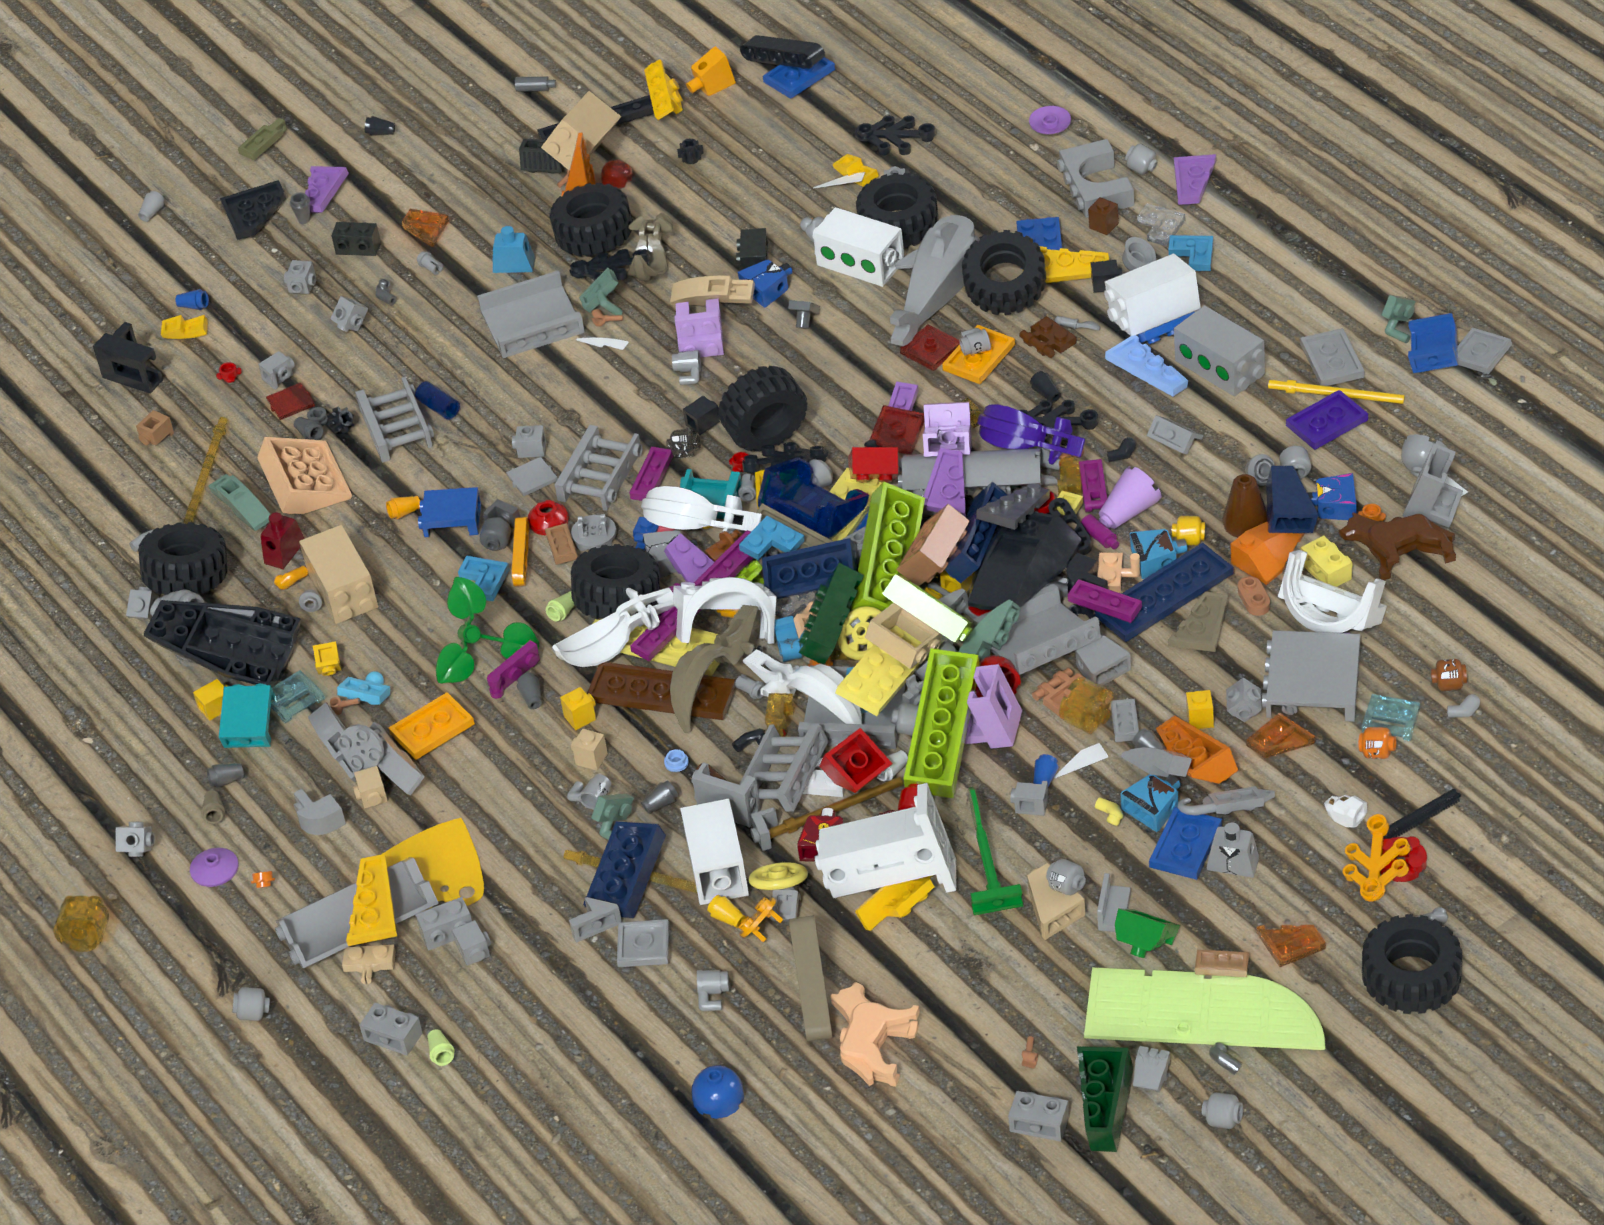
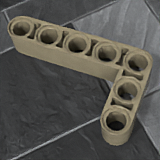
(810, 978)

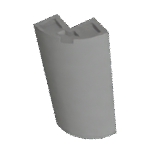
(980, 468)
(323, 925)

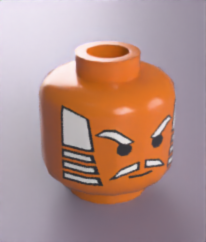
(1376, 742)

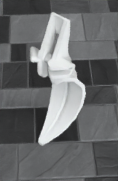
(688, 510)
(609, 635)
(816, 682)

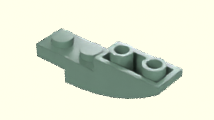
(241, 501)
(991, 630)

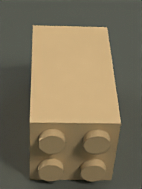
(587, 116)
(338, 574)

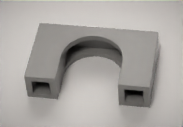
(1088, 159)

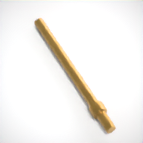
(791, 825)

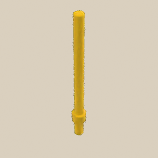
(1292, 387)

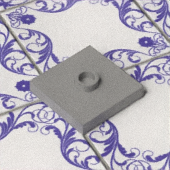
(1482, 350)
(643, 943)

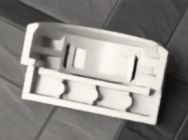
(723, 594)
(1352, 610)

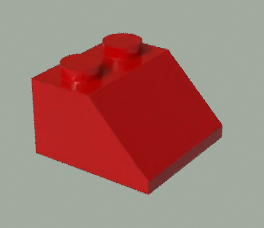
(873, 463)
(854, 762)

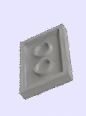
(1332, 357)

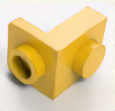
(327, 658)

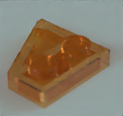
(425, 225)
(1278, 737)
(1291, 942)

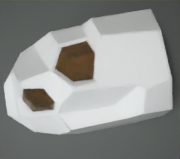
(1346, 810)

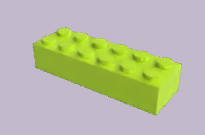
(889, 532)
(941, 722)

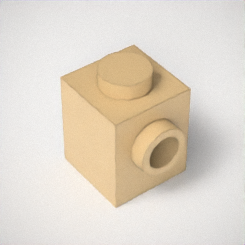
(589, 749)
(369, 787)

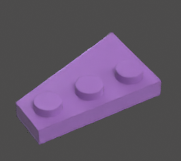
(1192, 177)

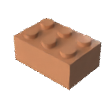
(933, 545)

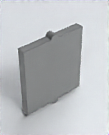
(532, 476)

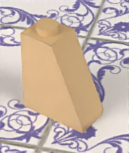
(1052, 908)

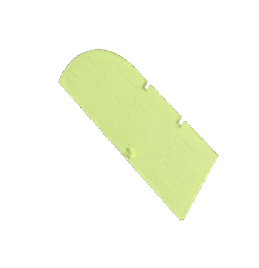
(1198, 1010)

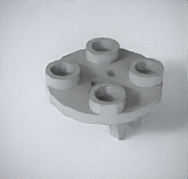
(593, 532)
(361, 746)

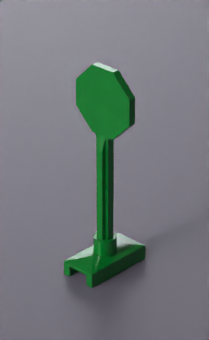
(995, 897)

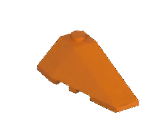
(1262, 552)
(1210, 757)

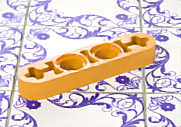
(520, 551)

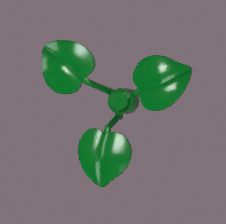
(464, 601)

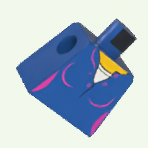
(1335, 497)

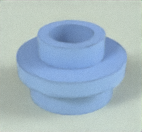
(676, 760)

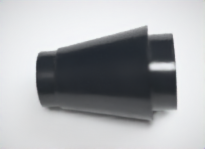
(377, 126)
(1044, 385)

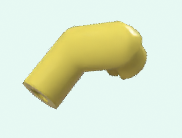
(1114, 811)

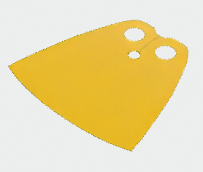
(444, 858)

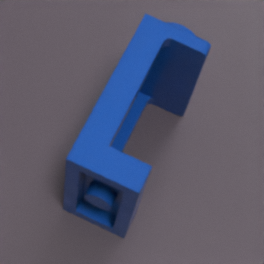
(1433, 343)
(450, 509)

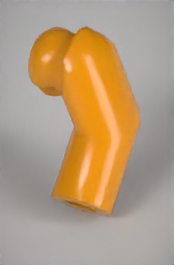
(289, 578)

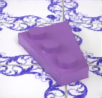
(323, 185)
(946, 482)
(687, 558)

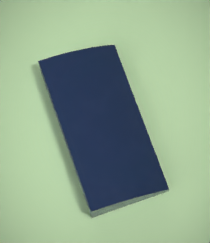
(806, 568)
(627, 865)

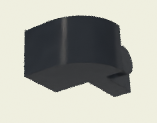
(1084, 569)

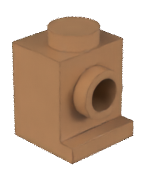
(154, 428)

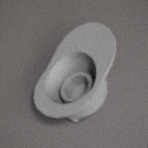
(1137, 253)

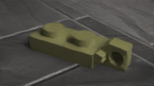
(262, 139)

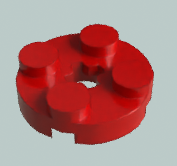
(1415, 859)

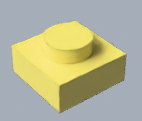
(1073, 499)

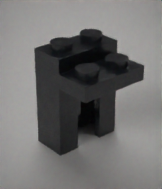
(124, 360)

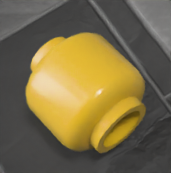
(1190, 529)

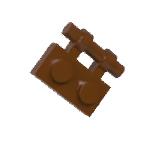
(1052, 337)

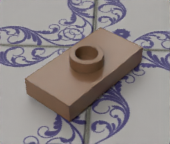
(561, 544)
(1221, 963)

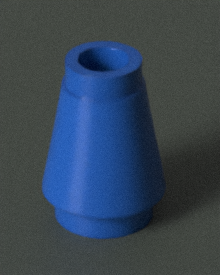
(194, 299)
(1045, 769)

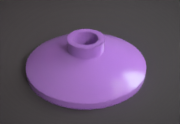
(1049, 119)
(214, 867)

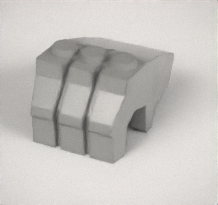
(1151, 1068)

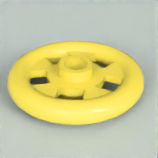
(852, 650)
(778, 876)

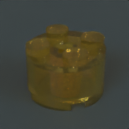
(1086, 705)
(81, 922)

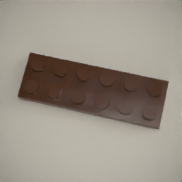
(650, 690)

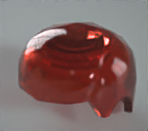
(616, 173)

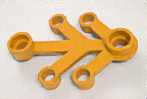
(1374, 886)

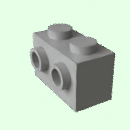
(437, 923)
(391, 1028)
(1038, 1115)

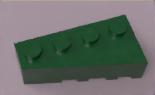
(829, 613)
(1104, 1090)

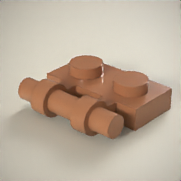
(1052, 696)

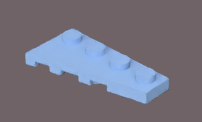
(1145, 365)

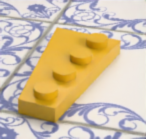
(1067, 265)
(373, 904)

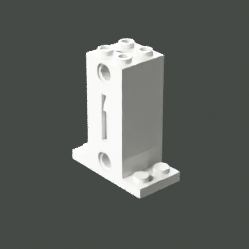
(887, 849)

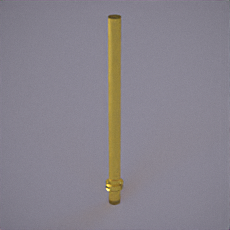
(218, 430)
(582, 858)

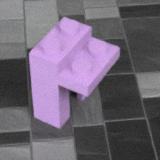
(700, 330)
(947, 427)
(997, 713)

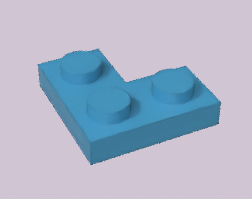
(1196, 247)
(768, 534)
(487, 574)

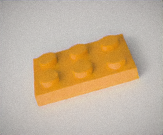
(980, 365)
(431, 726)

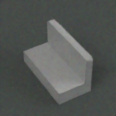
(1172, 434)
(1110, 900)

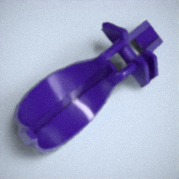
(1016, 430)

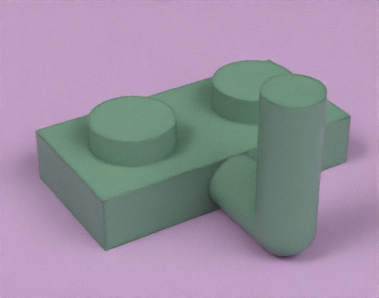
(597, 292)
(1398, 309)
(610, 809)

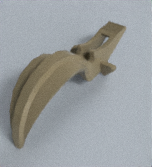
(653, 243)
(693, 664)

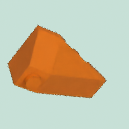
(580, 170)

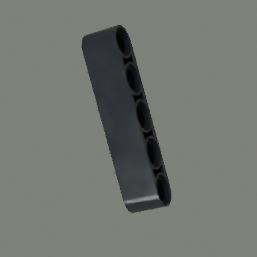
(782, 51)

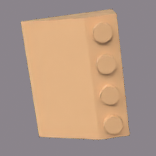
(302, 474)

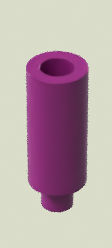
(1100, 532)

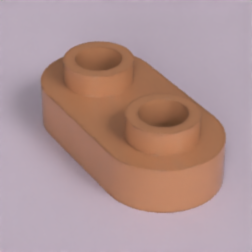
(1250, 591)

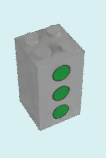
(1219, 350)

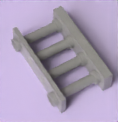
(378, 432)
(584, 455)
(801, 766)

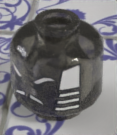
(684, 443)

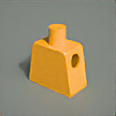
(711, 73)

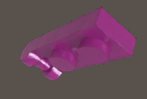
(1092, 484)
(512, 669)

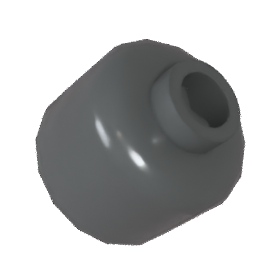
(495, 534)

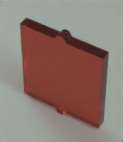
(290, 401)

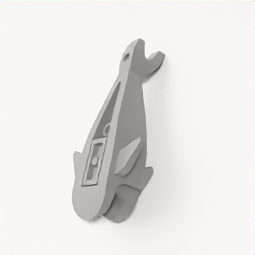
(934, 275)

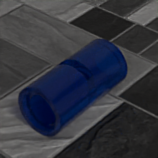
(437, 400)

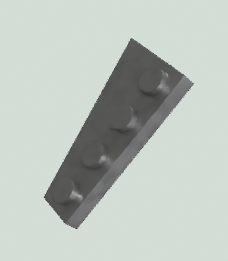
(1014, 507)

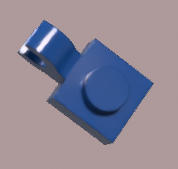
(643, 526)

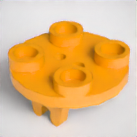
(764, 909)

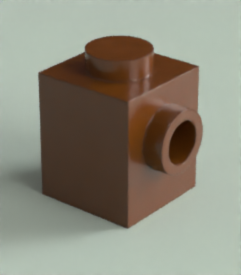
(1103, 216)

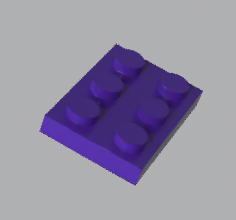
(1327, 419)

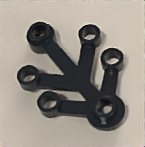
(871, 133)
(581, 268)
(1087, 418)
(752, 463)

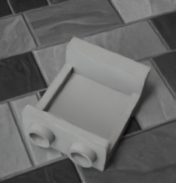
(742, 798)

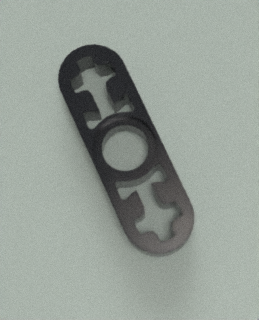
(1070, 516)

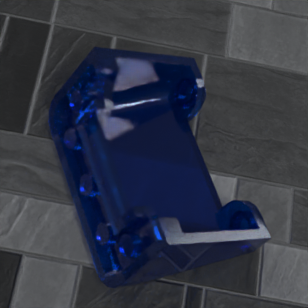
(790, 491)

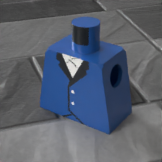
(768, 279)

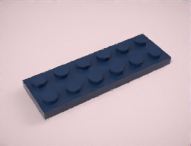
(1170, 589)

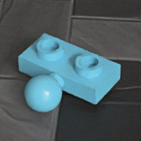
(367, 690)

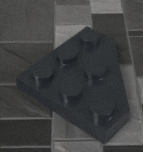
(252, 208)

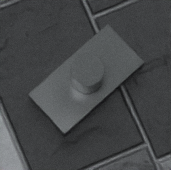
(803, 311)

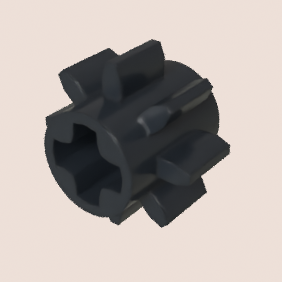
(690, 151)
(340, 420)

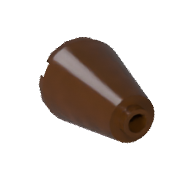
(1244, 506)

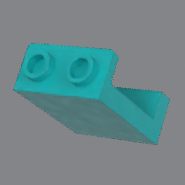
(713, 490)
(246, 716)

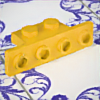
(662, 90)
(893, 901)

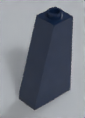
(1288, 503)

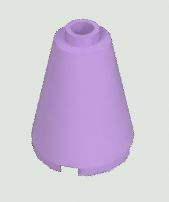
(1128, 498)

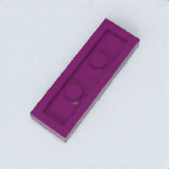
(651, 472)
(1104, 601)

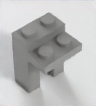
(1431, 493)

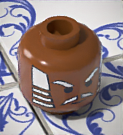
(1449, 674)

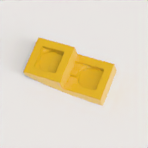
(851, 165)
(182, 329)

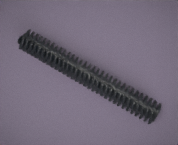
(1422, 813)

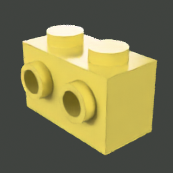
(1327, 562)

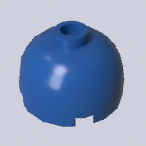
(717, 1091)

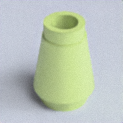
(560, 607)
(440, 1049)

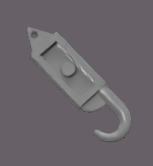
(1228, 801)

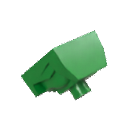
(1143, 931)

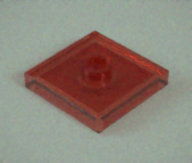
(930, 347)
(898, 429)

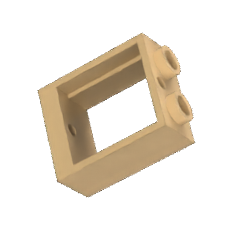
(881, 636)

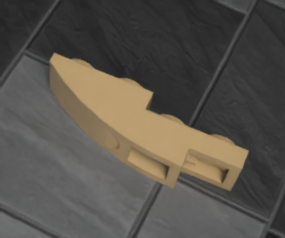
(700, 289)

